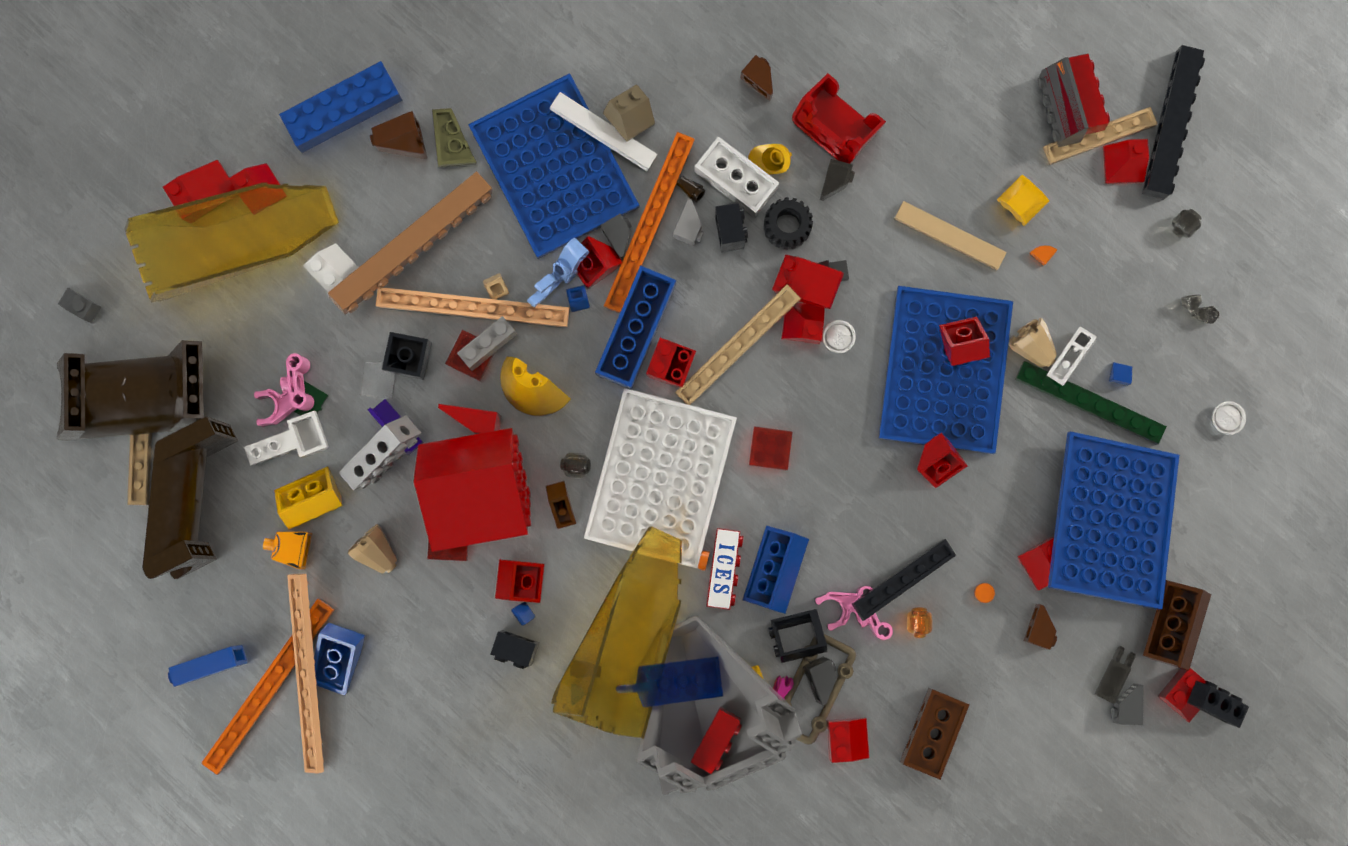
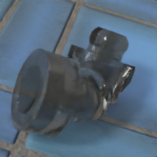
(1205, 314)

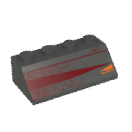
(1063, 103)

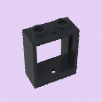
(794, 620)

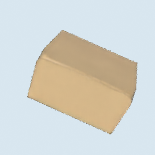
(496, 286)

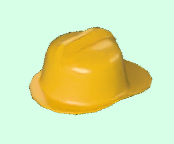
(771, 158)

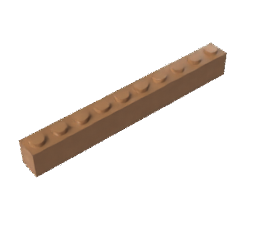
(410, 243)

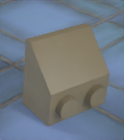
(630, 112)

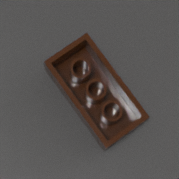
(1177, 625)

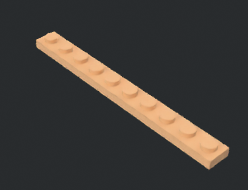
(472, 307)
(305, 673)

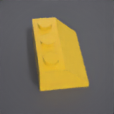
(307, 498)

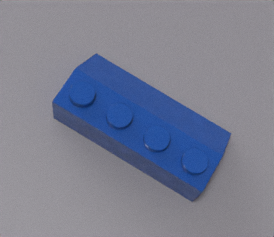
(775, 569)

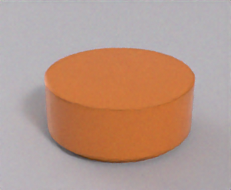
(703, 560)
(984, 592)

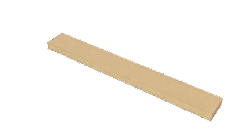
(738, 345)

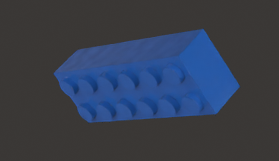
(340, 107)
(635, 327)

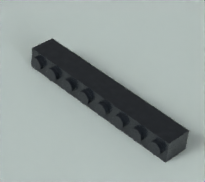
(1173, 122)

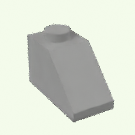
(689, 225)

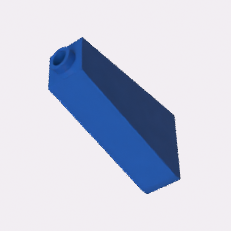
(207, 665)

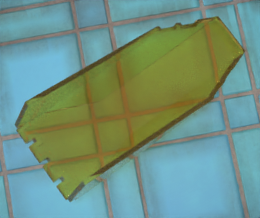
(226, 235)
(626, 633)

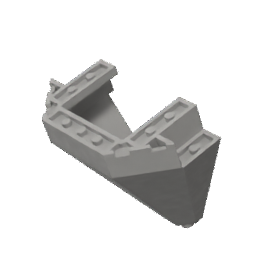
(678, 728)

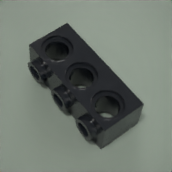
(1218, 703)

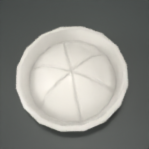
(839, 336)
(1229, 417)

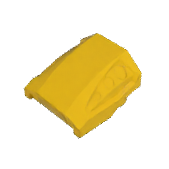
(1023, 199)

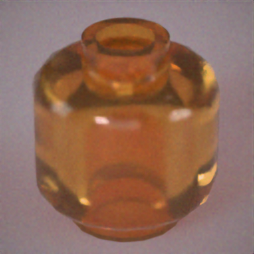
(919, 622)

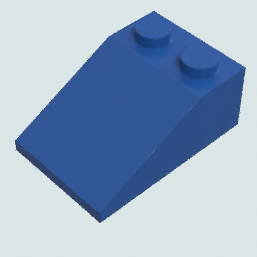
(337, 657)

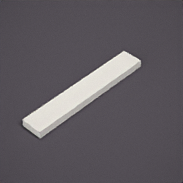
(602, 131)

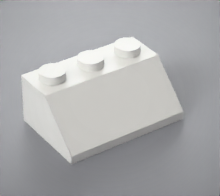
(330, 266)

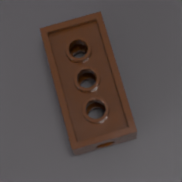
(941, 745)

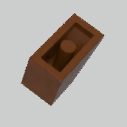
(758, 76)
(560, 504)
(1041, 629)

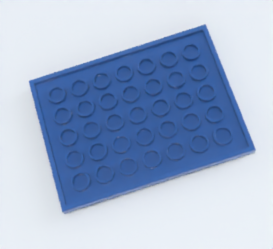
(552, 170)
(923, 388)
(1114, 521)

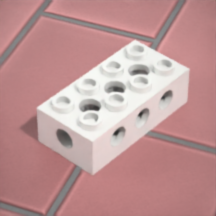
(736, 165)

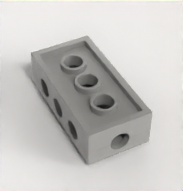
(380, 453)

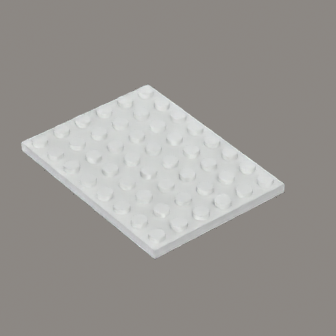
(660, 473)

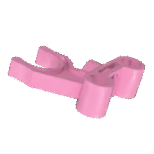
(292, 392)
(845, 601)

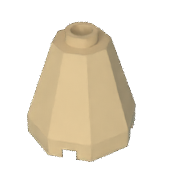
(1034, 343)
(374, 551)

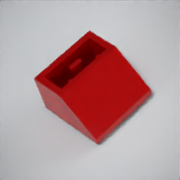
(670, 363)

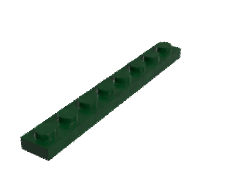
(1092, 403)

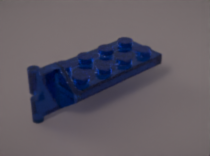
(677, 682)

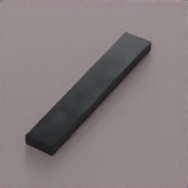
(903, 579)

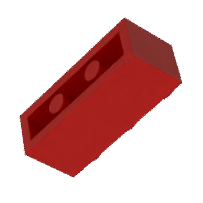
(716, 741)

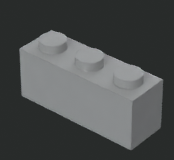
(487, 343)

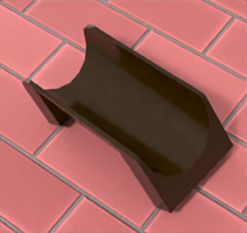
(131, 394)
(178, 498)

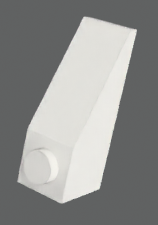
(1072, 356)

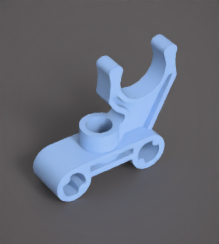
(563, 270)

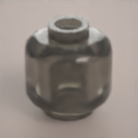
(1186, 223)
(575, 465)

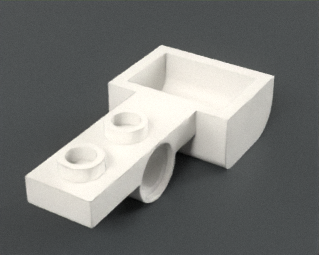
(304, 435)

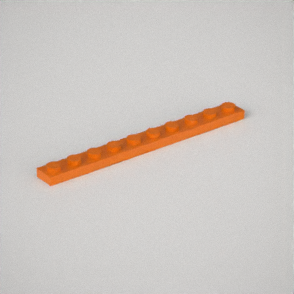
(649, 221)
(262, 695)

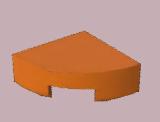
(1043, 253)

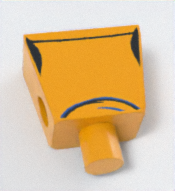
(290, 548)

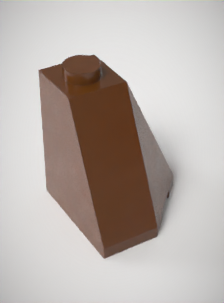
(400, 136)

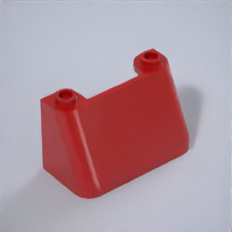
(834, 122)

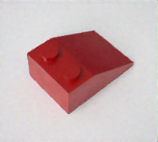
(199, 184)
(809, 280)
(474, 419)

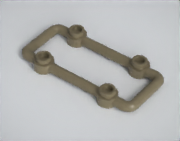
(844, 671)

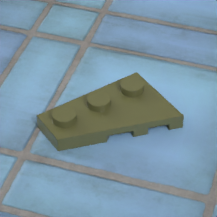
(450, 143)

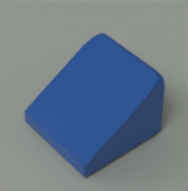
(577, 298)
(1121, 374)
(523, 613)

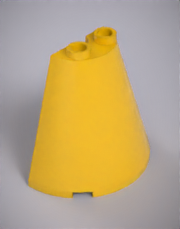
(530, 392)

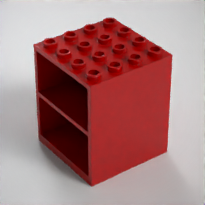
(472, 489)

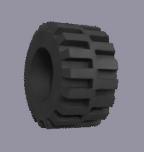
(793, 208)

